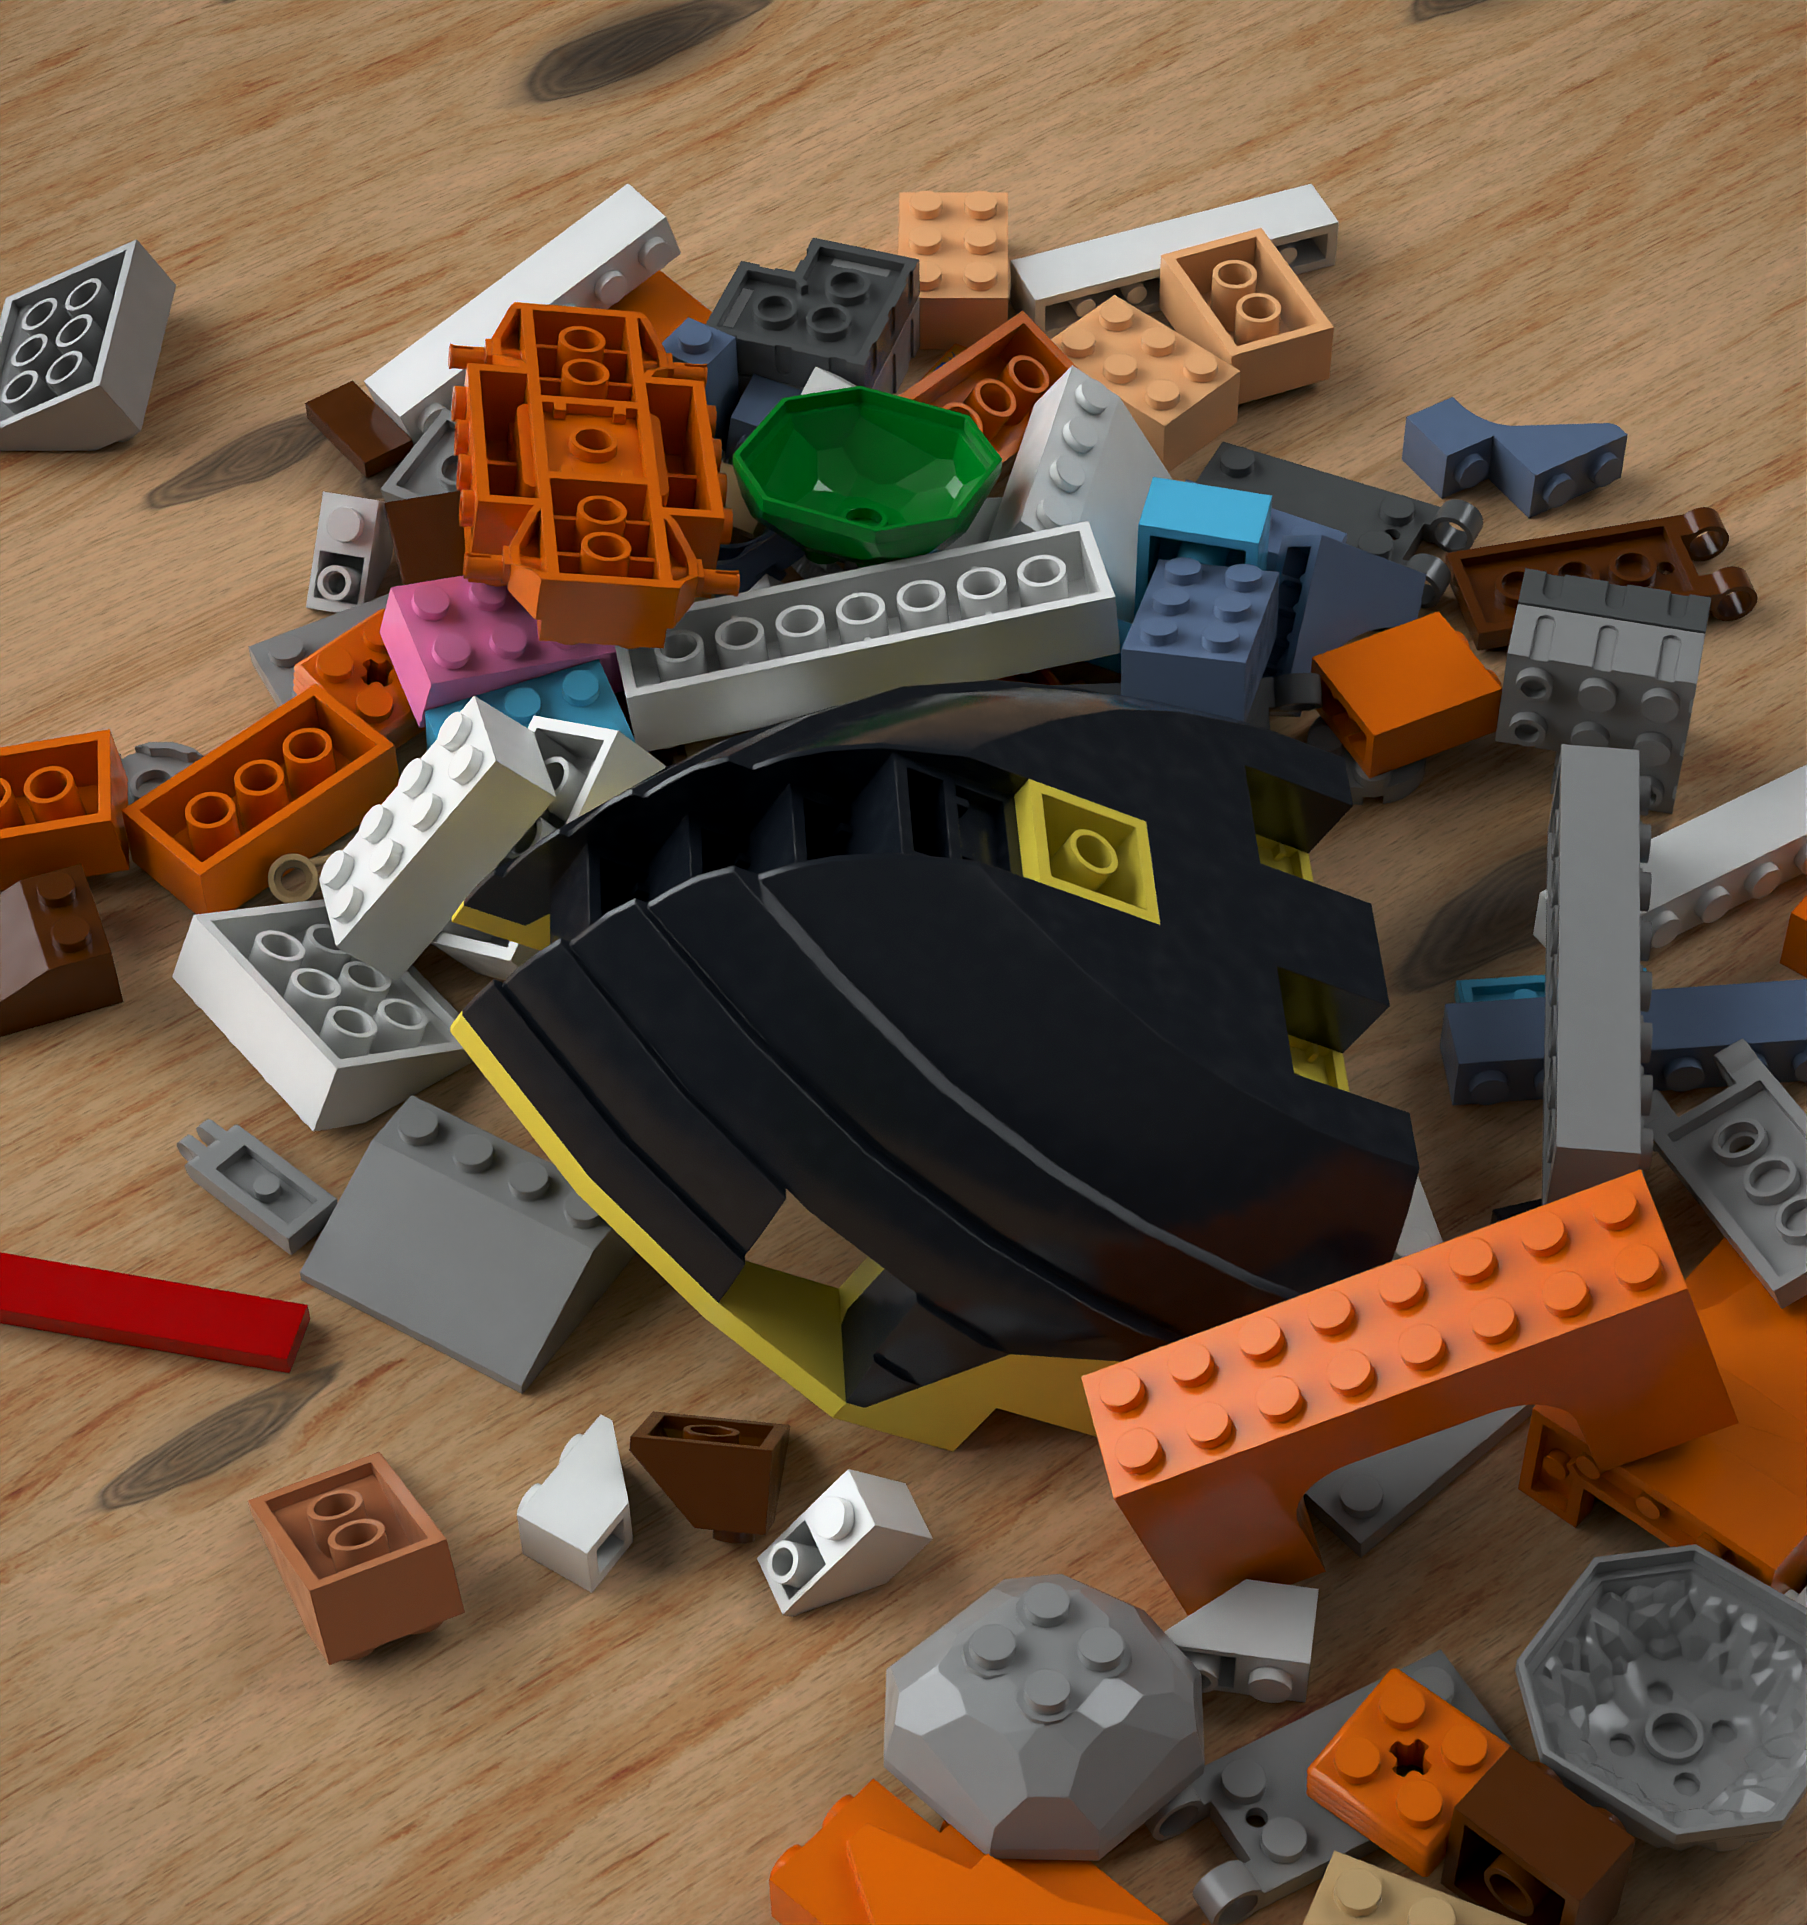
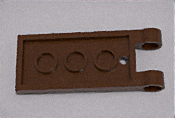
(1635, 553)

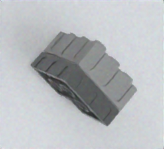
(836, 312)
(1604, 672)

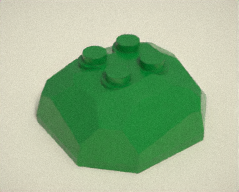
(865, 475)

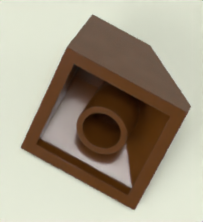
(716, 1470)

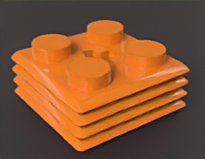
(363, 679)
(1395, 1728)

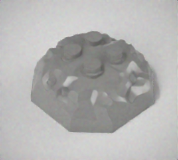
(1674, 1697)

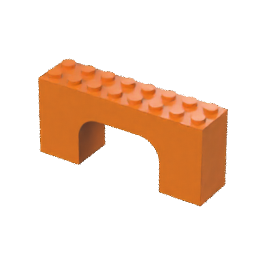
(1540, 1309)

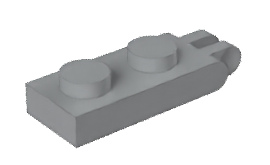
(257, 1184)

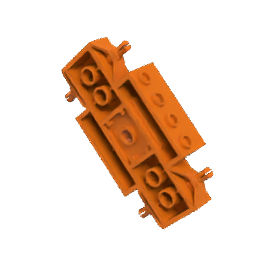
(589, 474)

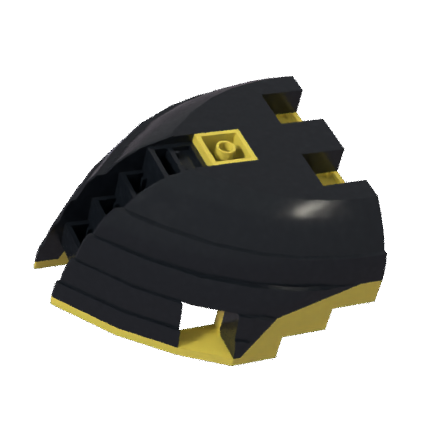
(995, 1002)

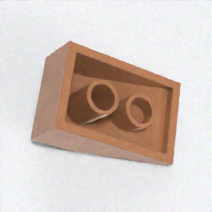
(358, 1558)

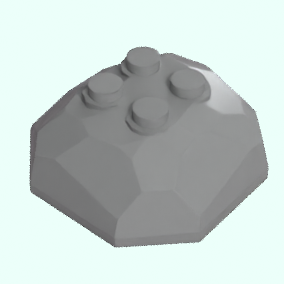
(1045, 1720)

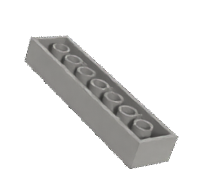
(1595, 974)

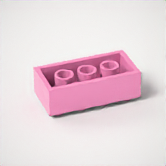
(471, 639)

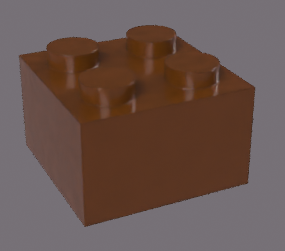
(1536, 1848)

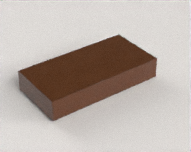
(359, 428)

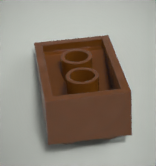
(52, 952)

